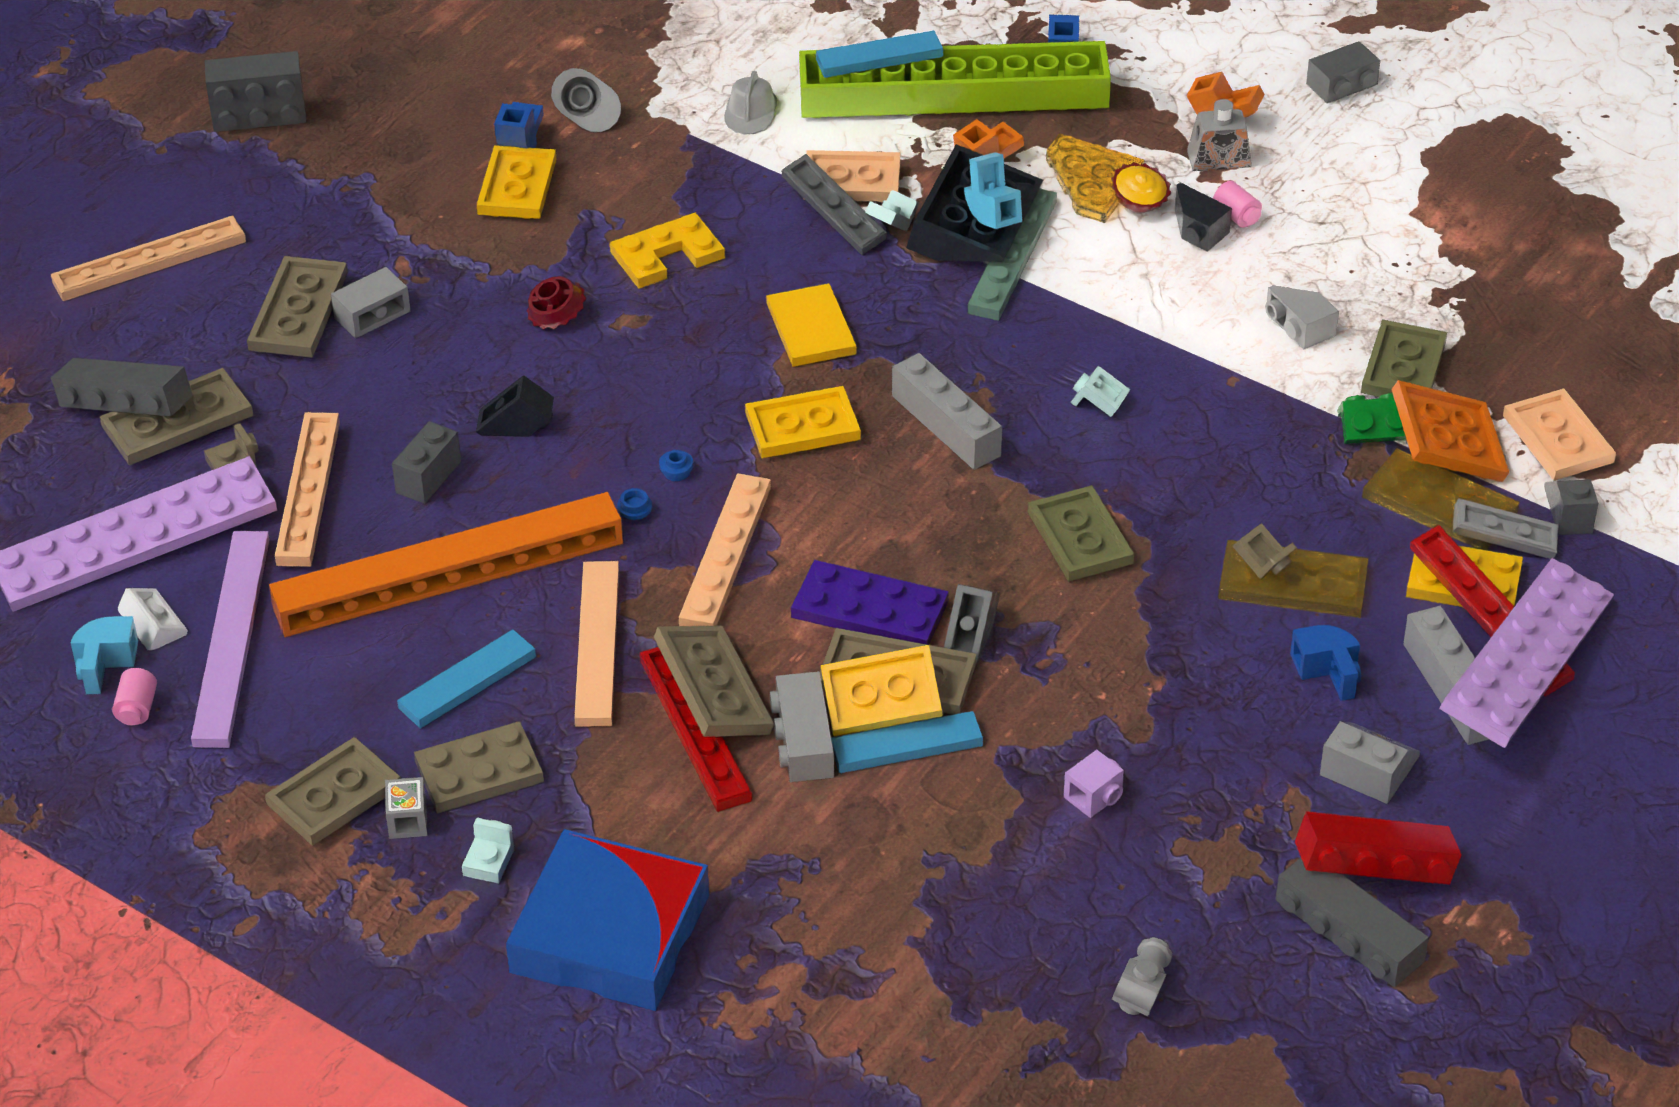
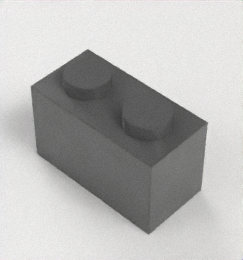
(1343, 72)
(426, 462)

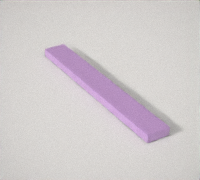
(230, 640)

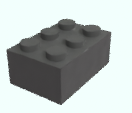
(255, 91)

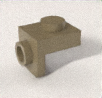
(1263, 551)

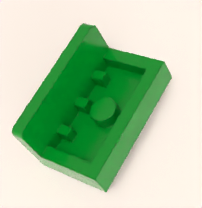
(1370, 419)

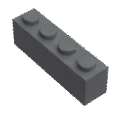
(122, 386)
(1353, 921)

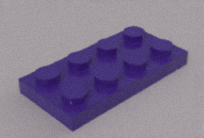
(869, 603)

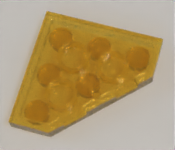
(1086, 174)

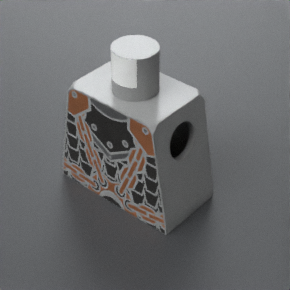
(1219, 139)

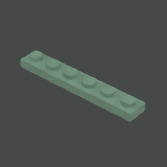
(1002, 277)

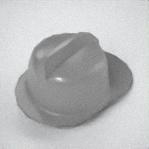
(586, 100)
(750, 105)

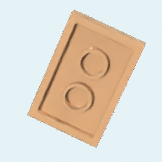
(861, 173)
(1559, 434)

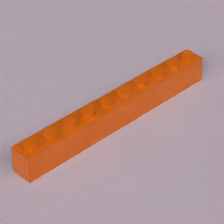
(445, 564)

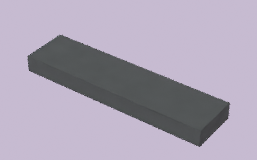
(834, 204)

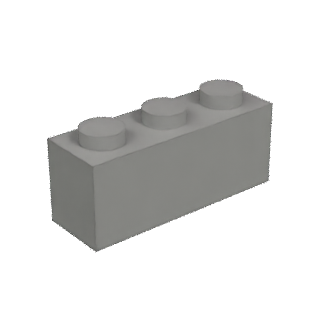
(802, 727)

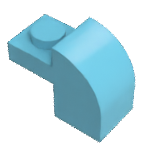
(988, 196)
(102, 645)

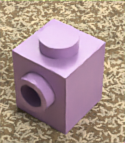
(1094, 783)

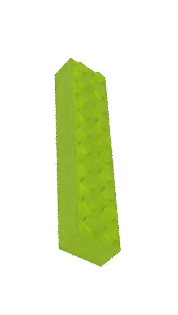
(965, 82)

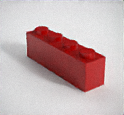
(1377, 848)

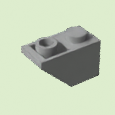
(1302, 314)

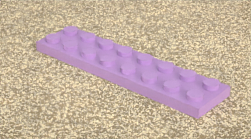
(133, 533)
(1526, 652)

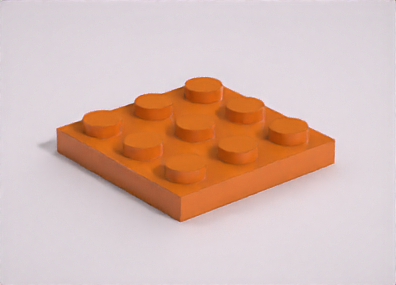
(1450, 431)

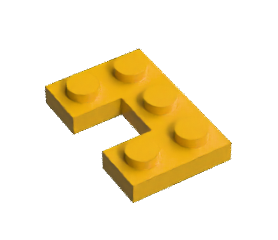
(641, 251)

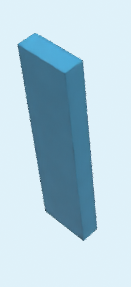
(879, 53)
(466, 678)
(906, 742)

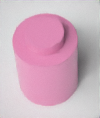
(1245, 207)
(134, 696)

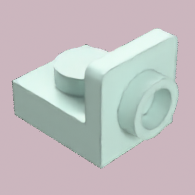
(896, 210)
(1101, 390)
(489, 850)

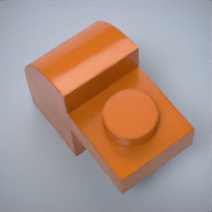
(1213, 87)
(985, 140)

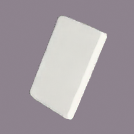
(152, 616)

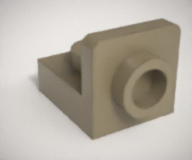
(234, 450)

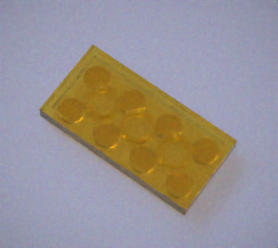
(1429, 494)
(1309, 583)

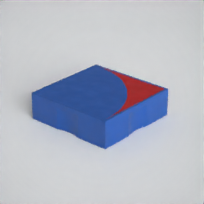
(608, 919)

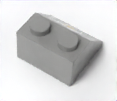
(1366, 761)

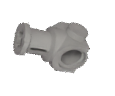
(1143, 977)

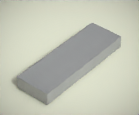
(1505, 528)

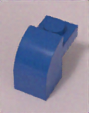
(1063, 28)
(518, 124)
(1327, 651)

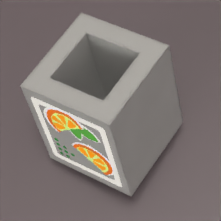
(406, 807)

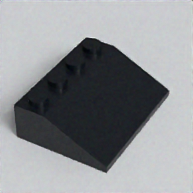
(948, 228)

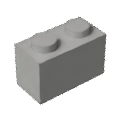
(370, 302)

